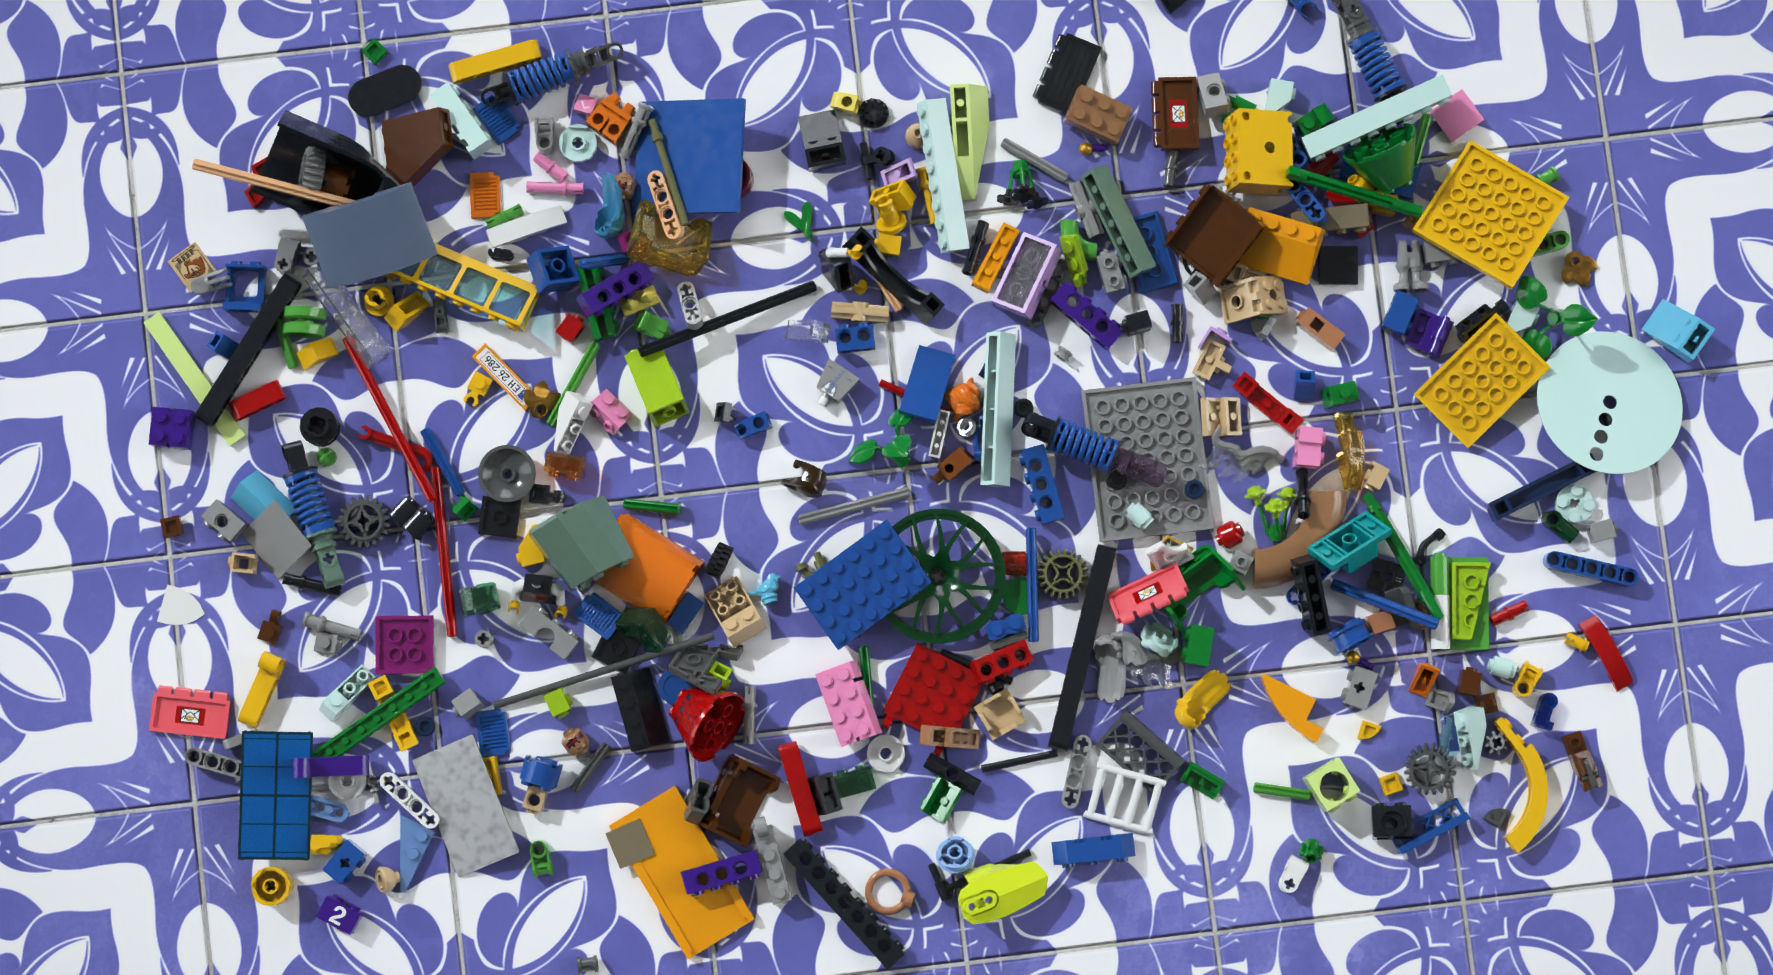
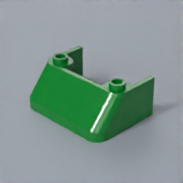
(1199, 575)

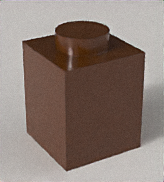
(1469, 682)

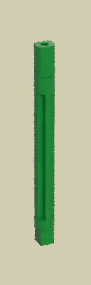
(1354, 192)
(1404, 558)

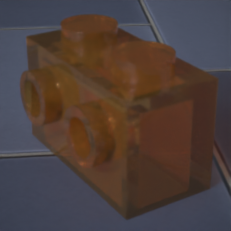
(567, 465)

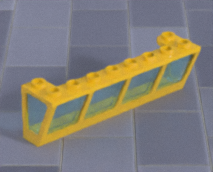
(473, 285)

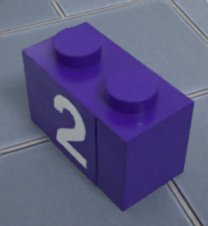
(340, 914)

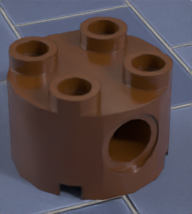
(339, 180)

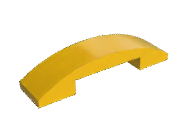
(401, 726)

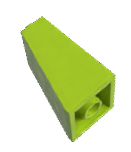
(657, 386)

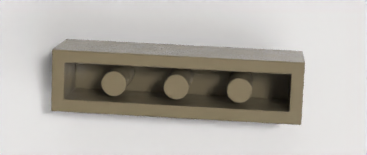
(1340, 219)

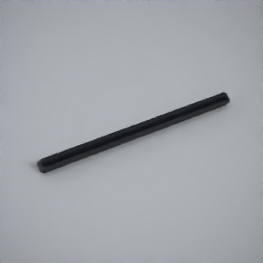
(728, 318)

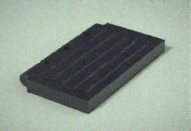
(1069, 70)

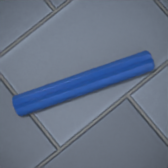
(442, 461)

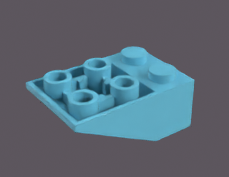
(1678, 330)

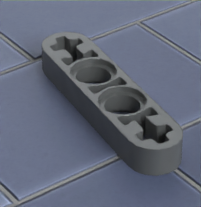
(1048, 293)

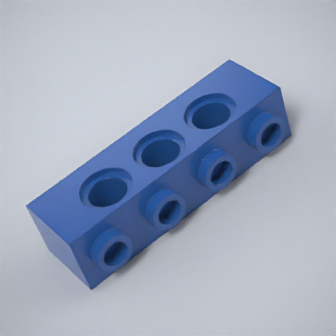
(1039, 455)

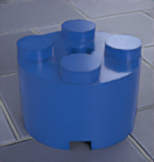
(540, 772)

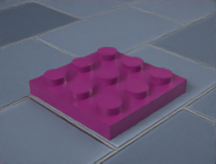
(404, 644)

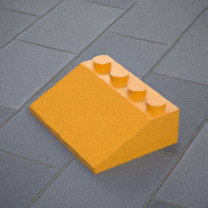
(1284, 247)

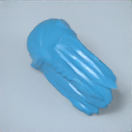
(611, 215)

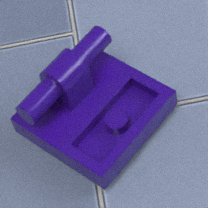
(1429, 332)

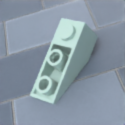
(346, 693)
(1471, 730)

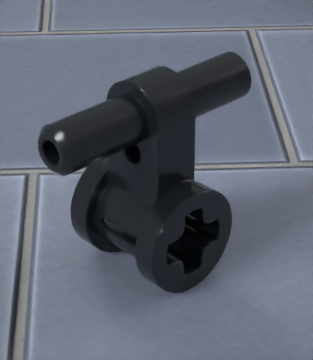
(868, 160)

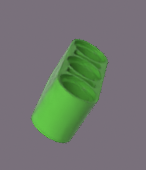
(1551, 244)

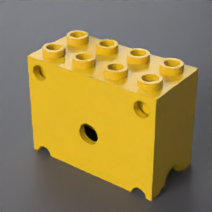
(1257, 151)

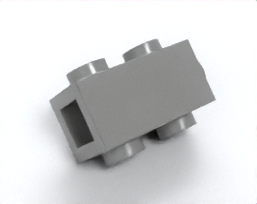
(1110, 272)

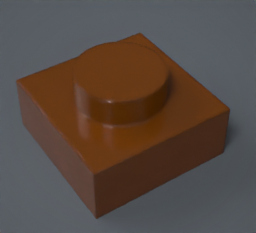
(172, 526)

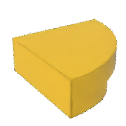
(1368, 730)

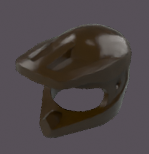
(810, 483)

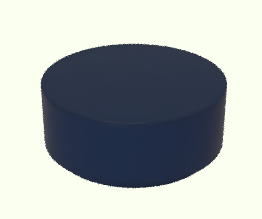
(1194, 489)
(425, 726)

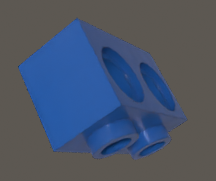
(855, 343)

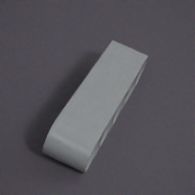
(204, 762)

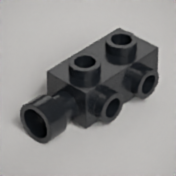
(1478, 318)

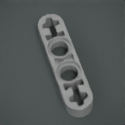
(1072, 770)

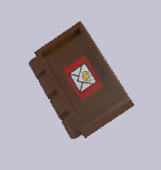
(1177, 114)

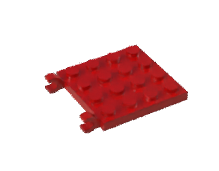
(931, 692)

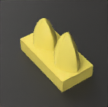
(640, 301)

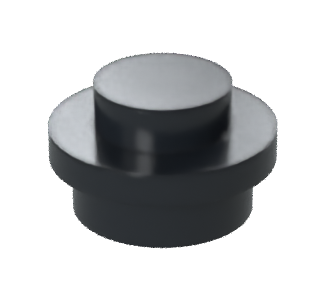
(1023, 407)
(1117, 481)

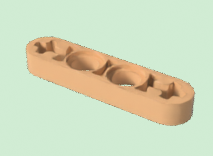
(662, 207)

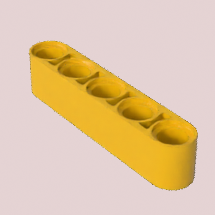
(495, 61)

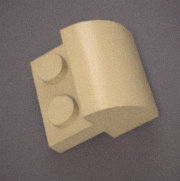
(1221, 413)

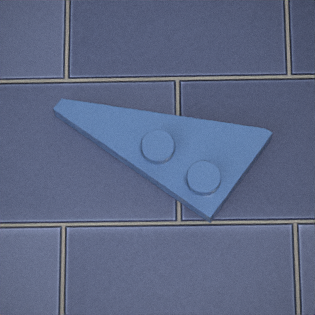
(413, 845)

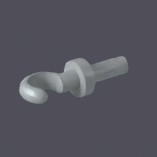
(374, 790)

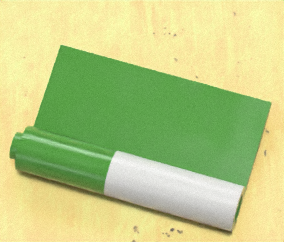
(1441, 588)

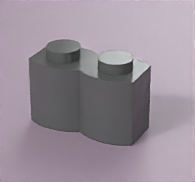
(698, 801)

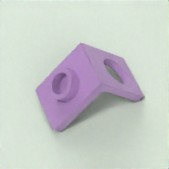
(1219, 333)

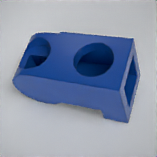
(753, 425)

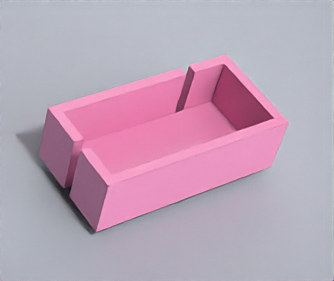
(848, 703)

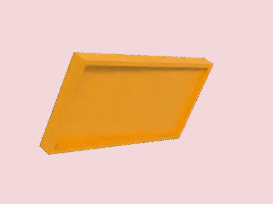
(678, 847)

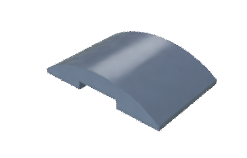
(370, 236)

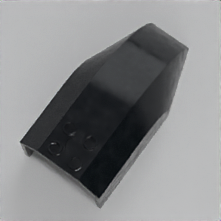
(288, 151)

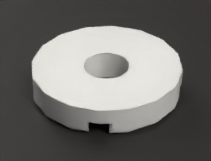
(877, 761)
(347, 793)

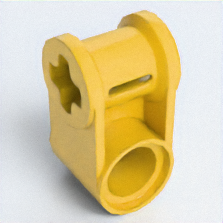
(1528, 676)

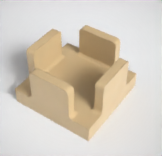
(999, 714)

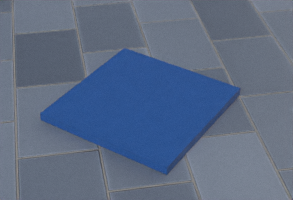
(703, 150)

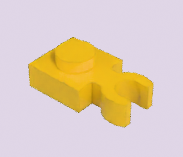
(479, 386)

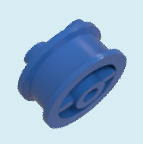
(1350, 636)

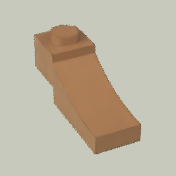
(949, 737)

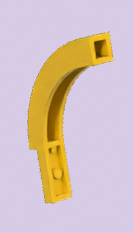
(1537, 797)

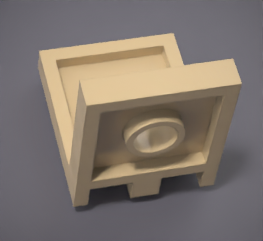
(1253, 298)

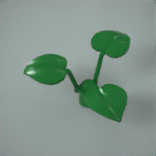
(1575, 317)
(896, 449)

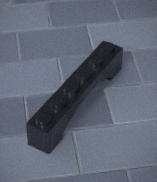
(919, 302)

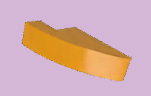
(1292, 707)

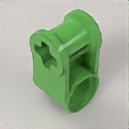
(541, 860)

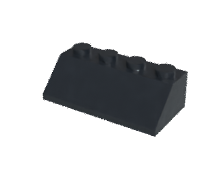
(640, 709)

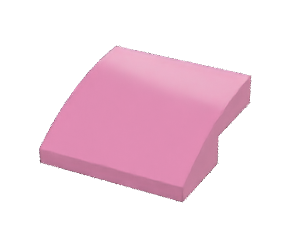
(1457, 116)

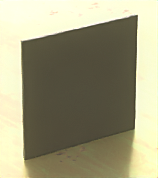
(630, 843)

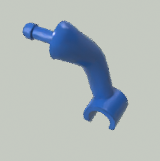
(976, 437)

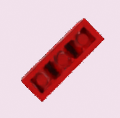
(1008, 655)

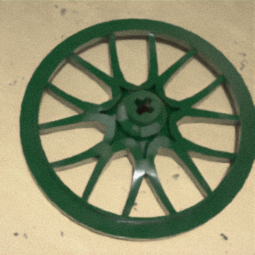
(950, 572)

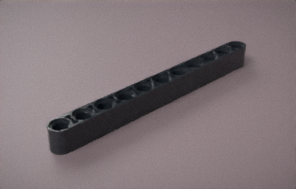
(1082, 648)

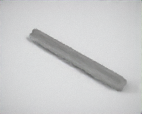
(853, 506)

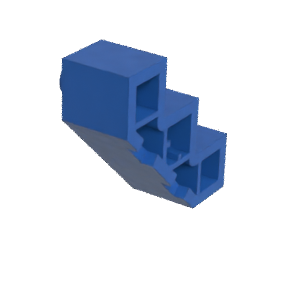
(1093, 849)

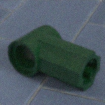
(1561, 526)

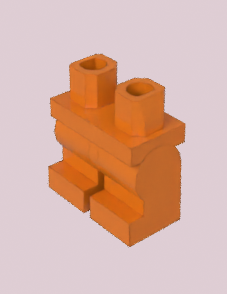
(615, 118)

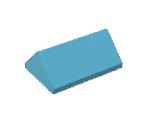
(257, 493)

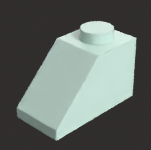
(1279, 94)
(1522, 318)

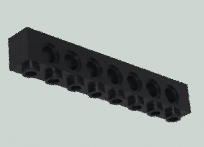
(887, 957)

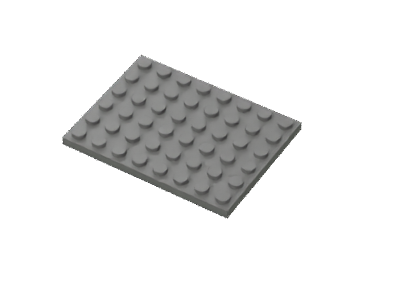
(1164, 426)

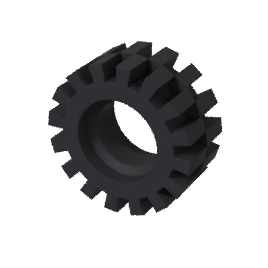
(719, 560)

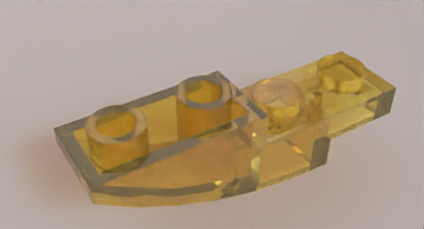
(1352, 454)

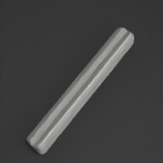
(1034, 160)

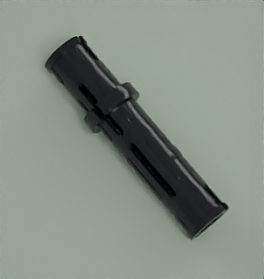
(978, 240)
(1303, 499)
(309, 584)

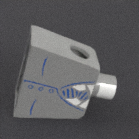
(835, 383)

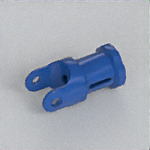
(1299, 5)

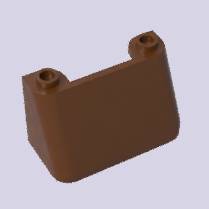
(737, 799)

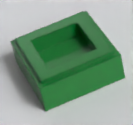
(374, 51)

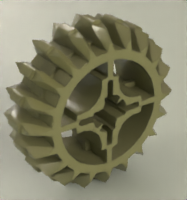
(1073, 561)

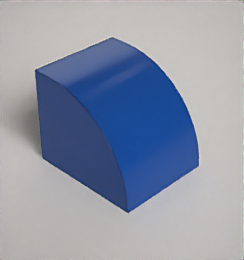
(222, 345)
(1304, 385)

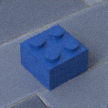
(553, 269)

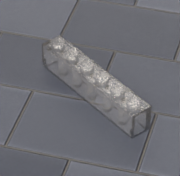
(348, 317)

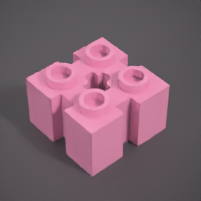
(1308, 448)

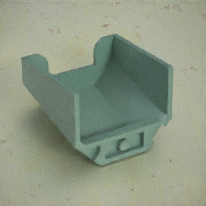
(583, 543)

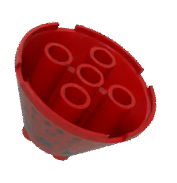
(707, 720)

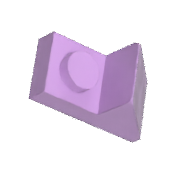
(899, 171)

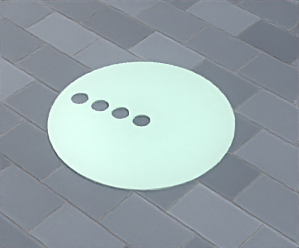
(1614, 366)

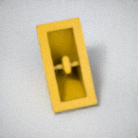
(317, 353)

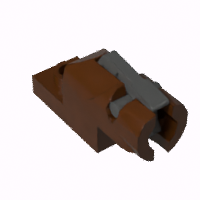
(1581, 761)

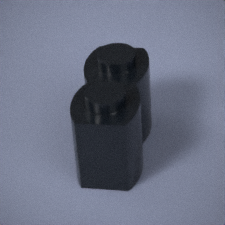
(1136, 323)
(411, 517)

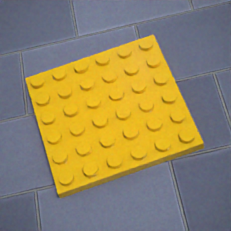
(1490, 214)

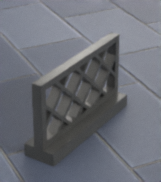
(1147, 736)

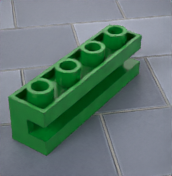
(602, 326)

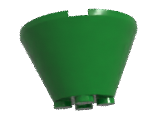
(1385, 158)

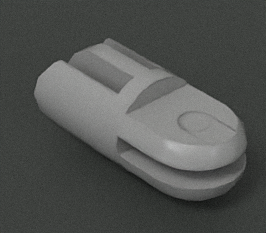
(207, 283)

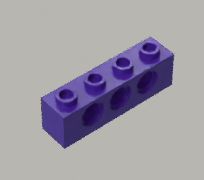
(589, 299)
(1060, 302)
(691, 876)

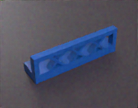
(1436, 830)

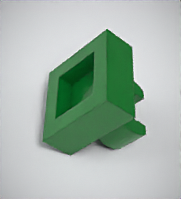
(464, 508)

